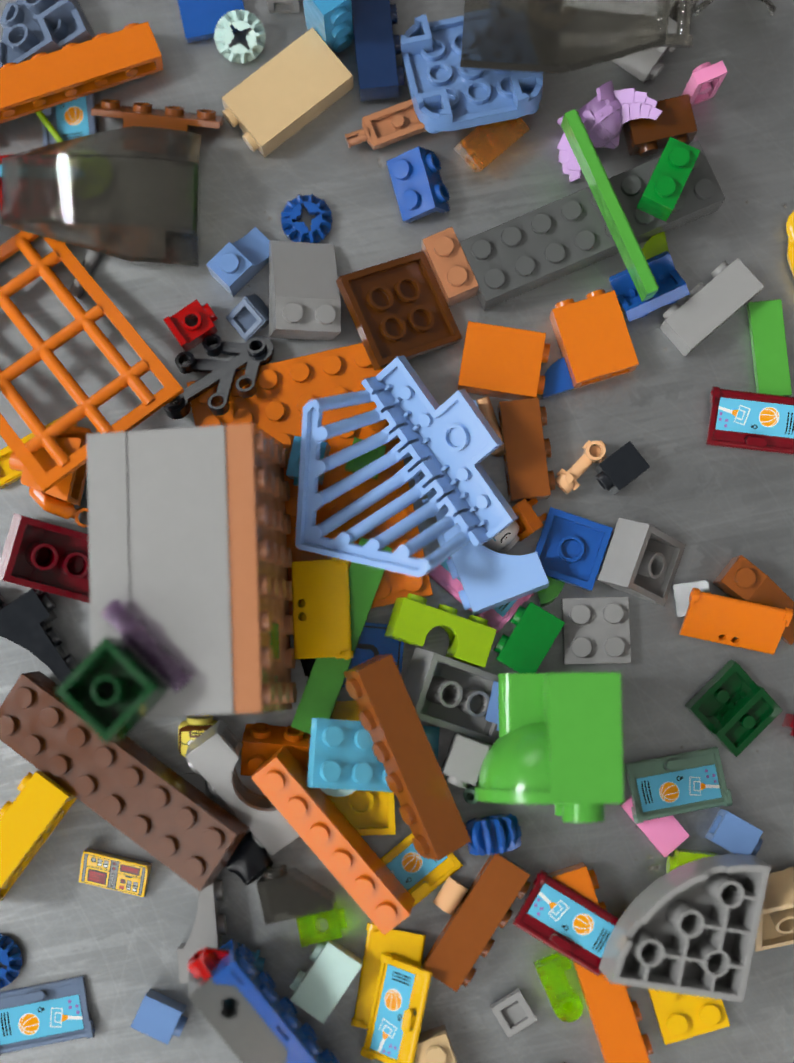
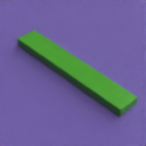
(609, 205)
(327, 673)

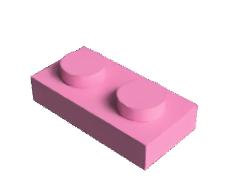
(705, 82)

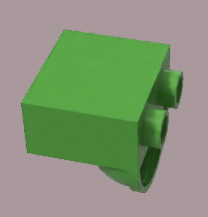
(557, 744)

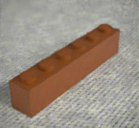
(407, 757)

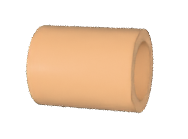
(450, 895)

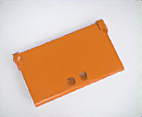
(754, 624)

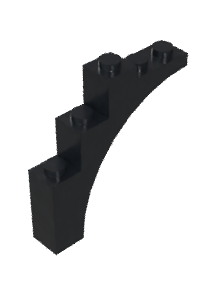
(26, 623)

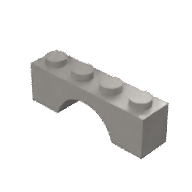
(215, 758)

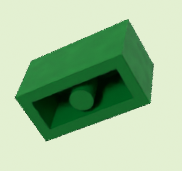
(668, 179)
(529, 639)

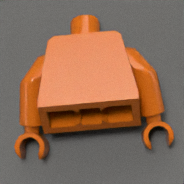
(69, 491)

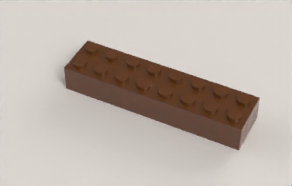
(120, 783)

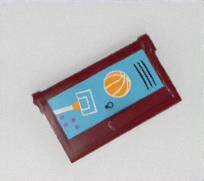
(760, 416)
(578, 922)

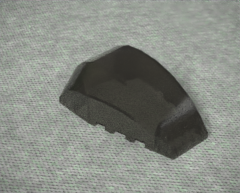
(111, 193)

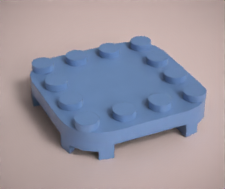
(456, 97)

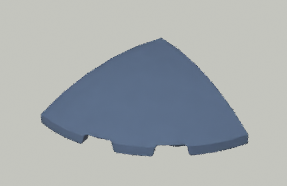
(41, 28)

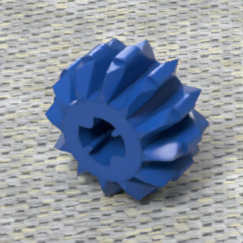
(493, 834)

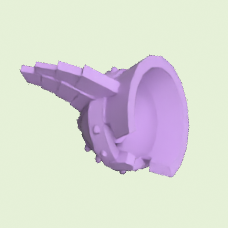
(604, 121)

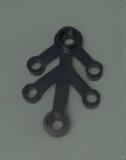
(221, 372)

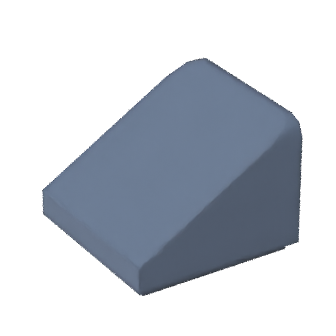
(249, 316)

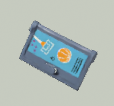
(71, 119)
(36, 1020)

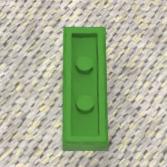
(769, 347)

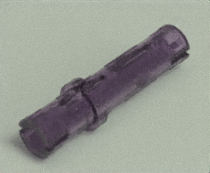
(136, 635)

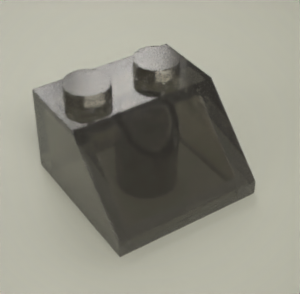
(291, 894)

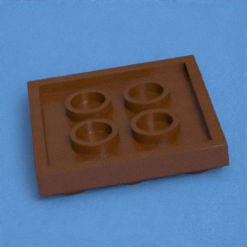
(398, 309)

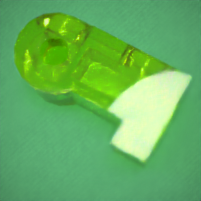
(561, 995)

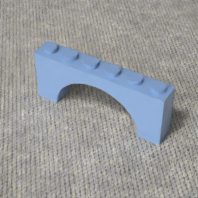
(486, 575)

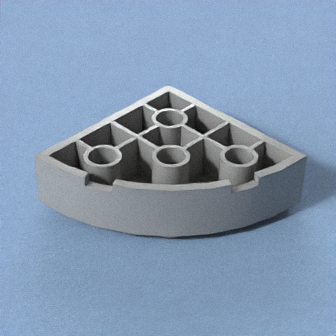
(692, 929)

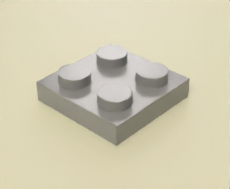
(596, 630)

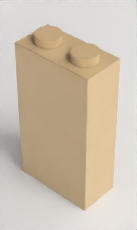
(287, 93)

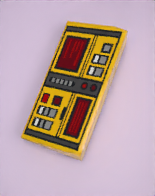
(114, 872)

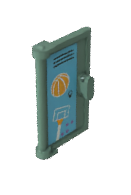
(689, 785)

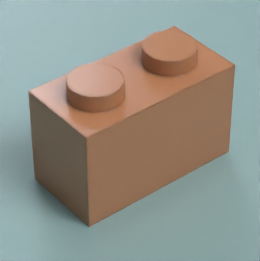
(450, 266)

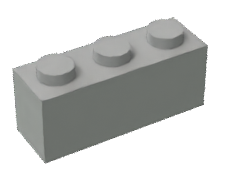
(710, 305)

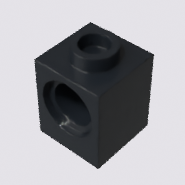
(621, 468)

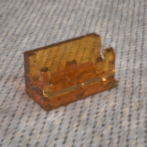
(489, 142)

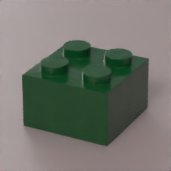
(112, 690)

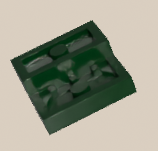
(733, 708)

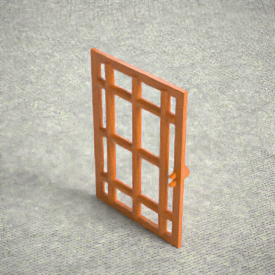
(44, 351)

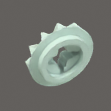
(241, 20)

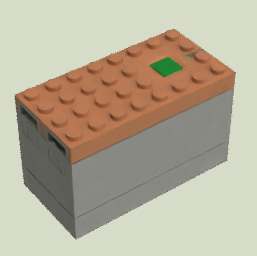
(197, 549)

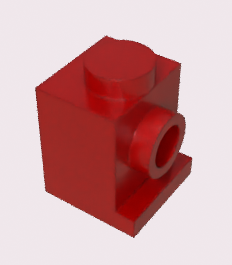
(192, 335)

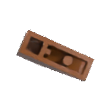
(748, 583)

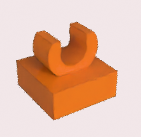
(527, 518)

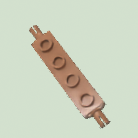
(387, 126)

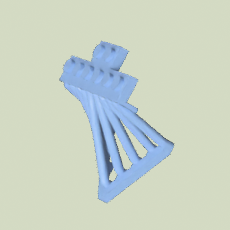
(444, 446)

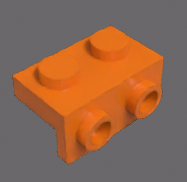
(264, 740)

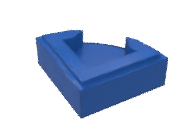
(557, 379)

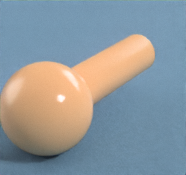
(487, 410)

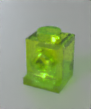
(311, 934)

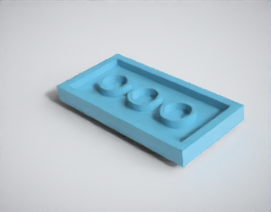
(344, 756)

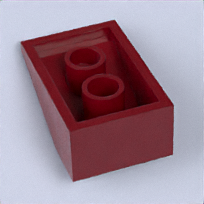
(46, 558)

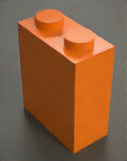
(593, 338)
(503, 362)

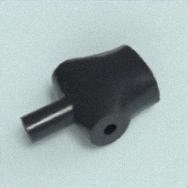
(249, 860)

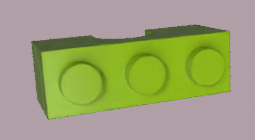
(468, 638)

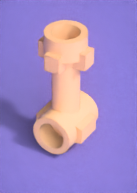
(593, 453)

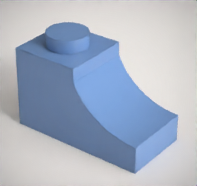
(240, 261)

